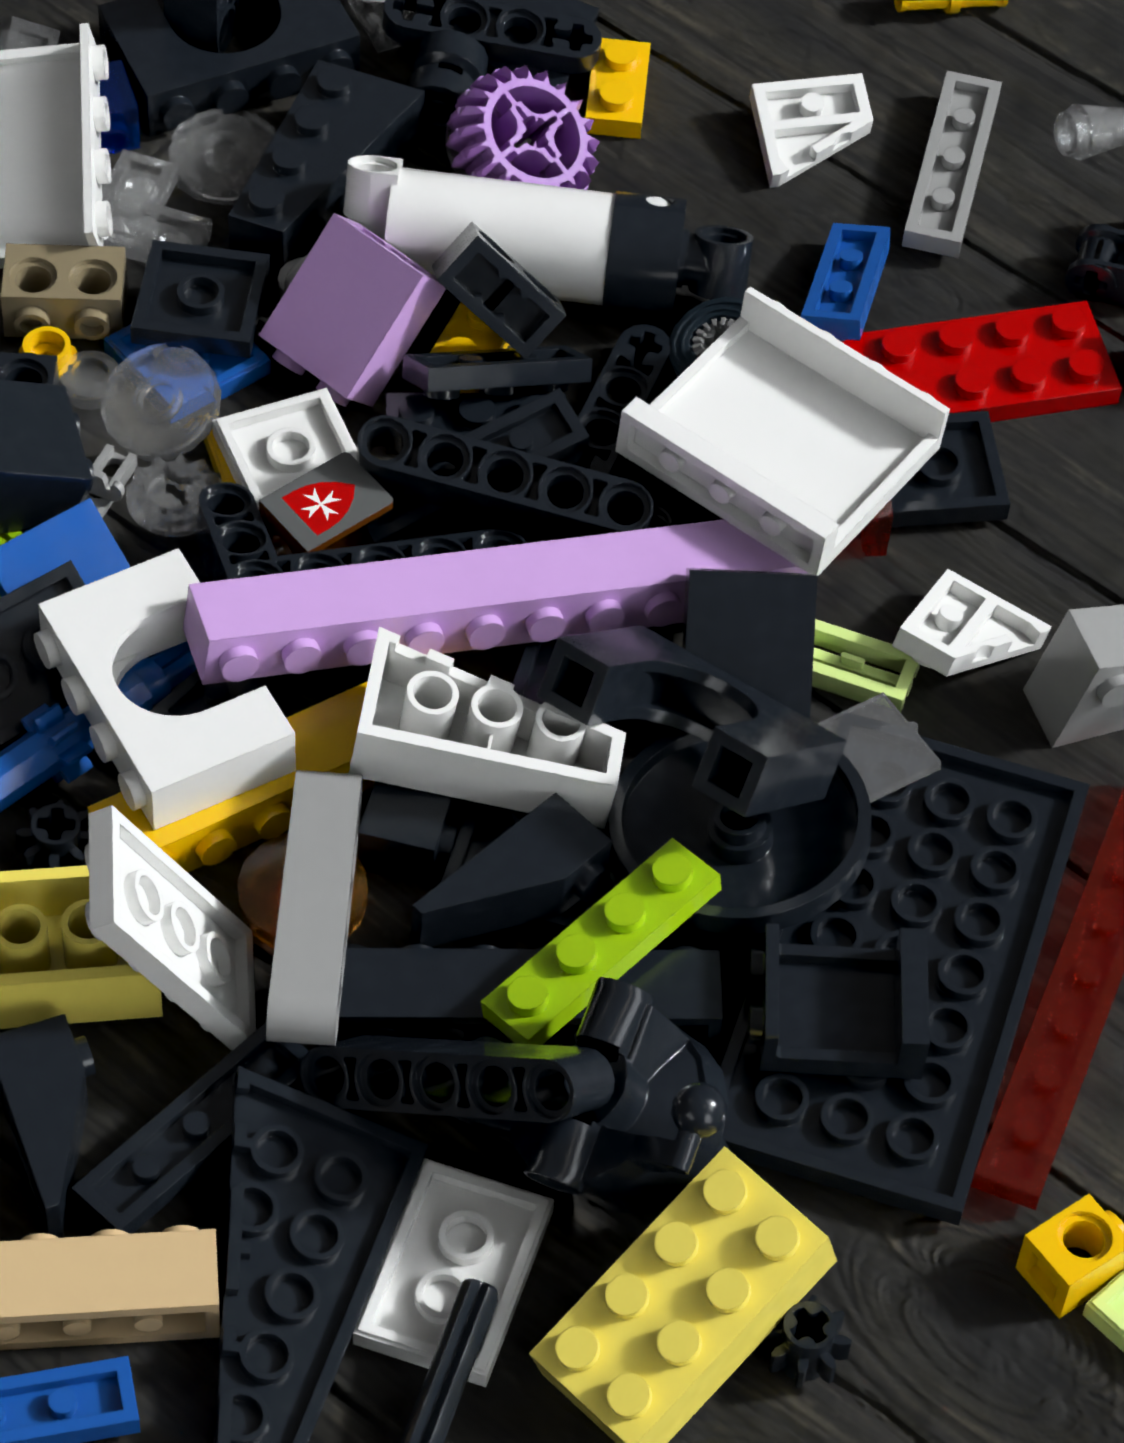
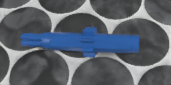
(61, 740)

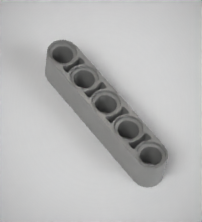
(314, 909)

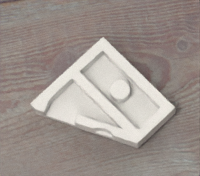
(808, 121)

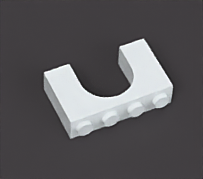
(163, 761)

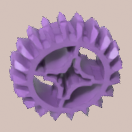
(516, 108)

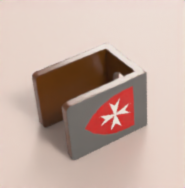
(324, 508)

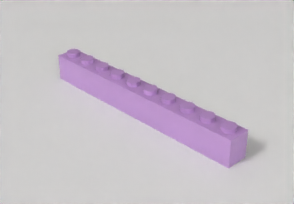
(457, 599)

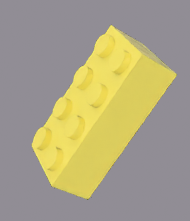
(54, 960)
(684, 1304)

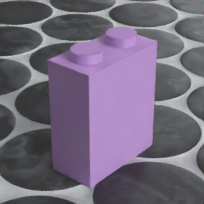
(351, 312)

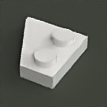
(967, 628)

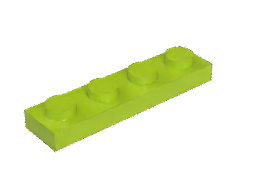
(601, 944)

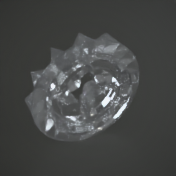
(163, 512)

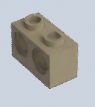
(64, 288)

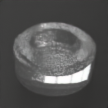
(86, 378)

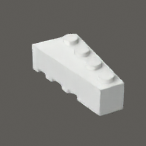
(478, 738)

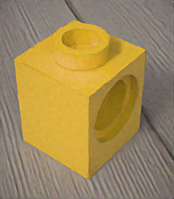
(1056, 1273)

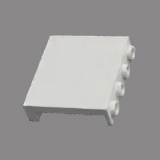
(53, 145)
(785, 433)

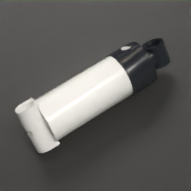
(576, 242)

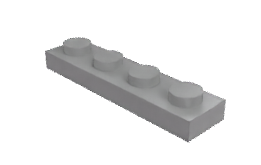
(952, 164)

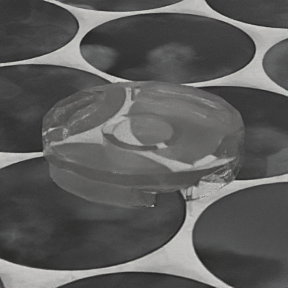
(218, 153)
(161, 402)

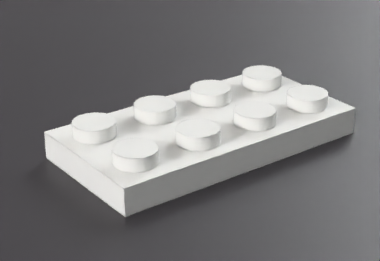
(169, 927)

